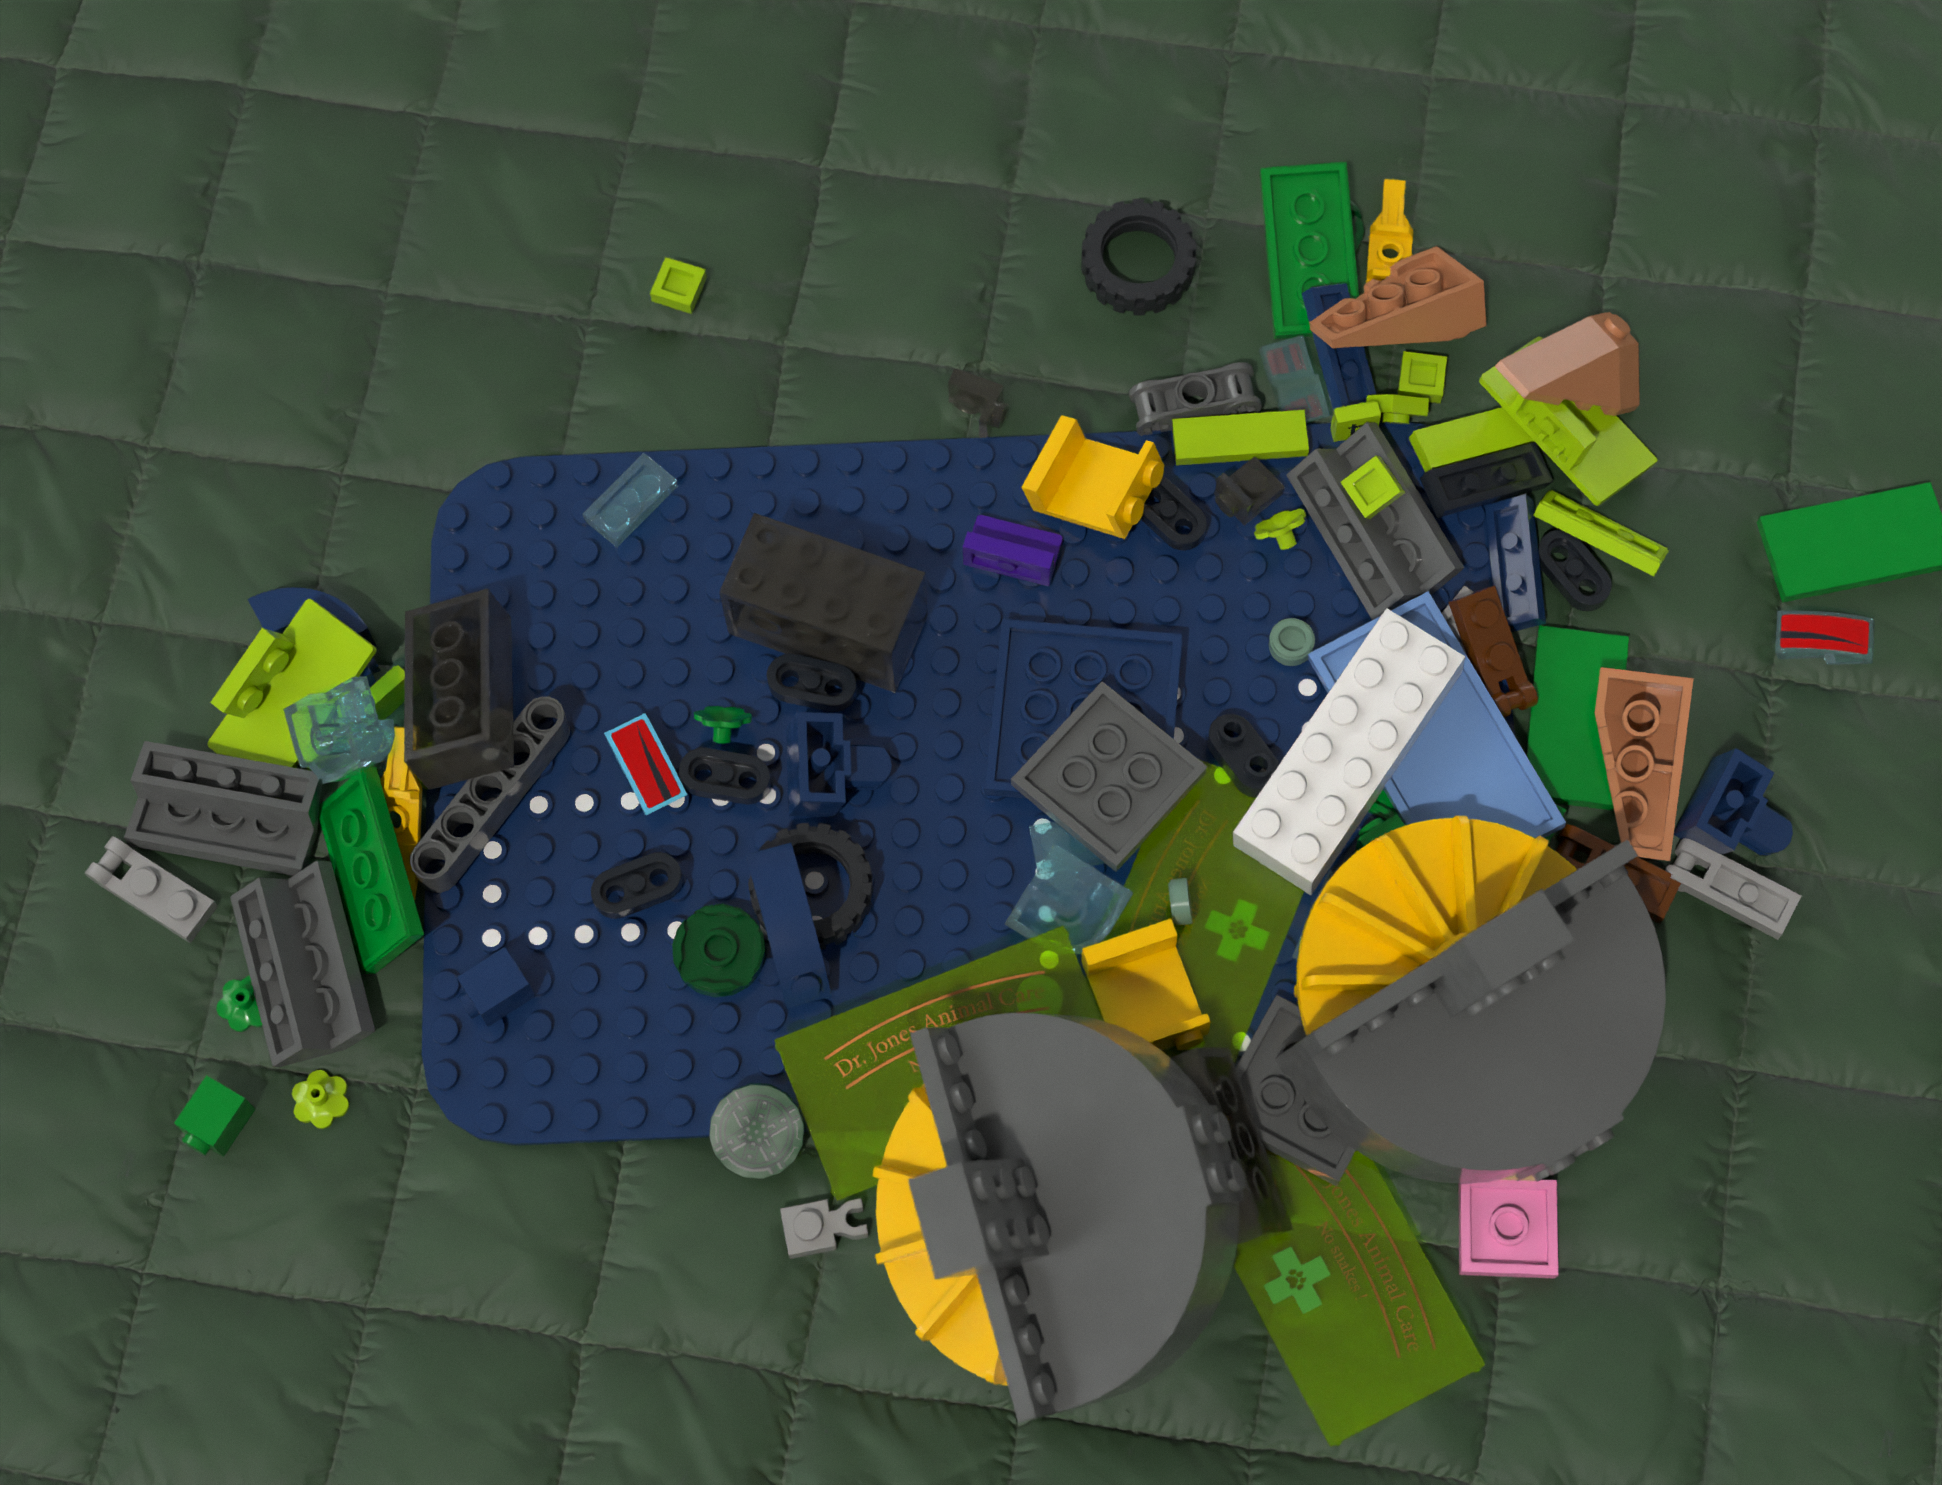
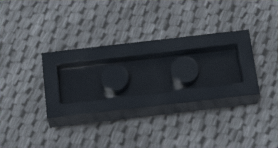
(1486, 479)

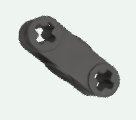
(1215, 386)

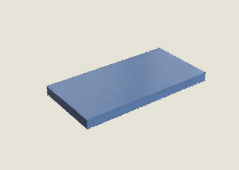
(1466, 753)

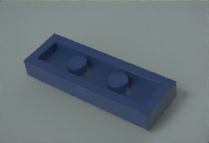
(1345, 368)
(1516, 561)

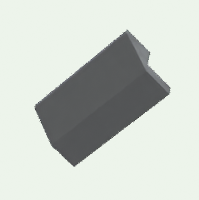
(1383, 557)
(224, 809)
(302, 965)

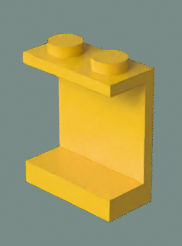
(1092, 480)
(1145, 987)

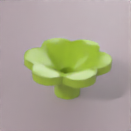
(1281, 527)
(324, 1108)

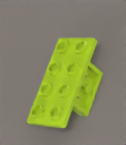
(1586, 445)
(278, 671)

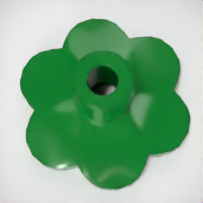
(722, 720)
(243, 1013)

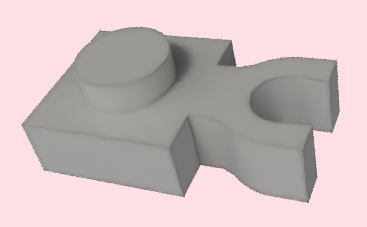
(813, 1227)

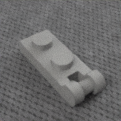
(1733, 888)
(152, 890)

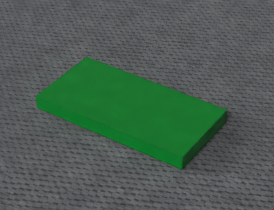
(1306, 238)
(1854, 542)
(1563, 726)
(369, 871)

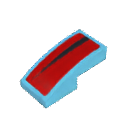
(645, 764)

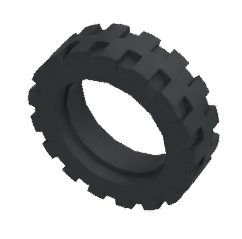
(1146, 218)
(851, 856)

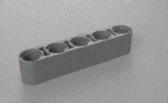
(489, 815)

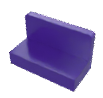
(1012, 550)

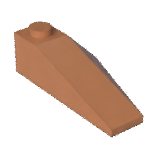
(1421, 301)
(1582, 363)
(1643, 747)

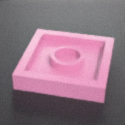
(1508, 1229)

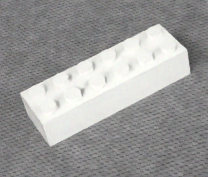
(1348, 751)

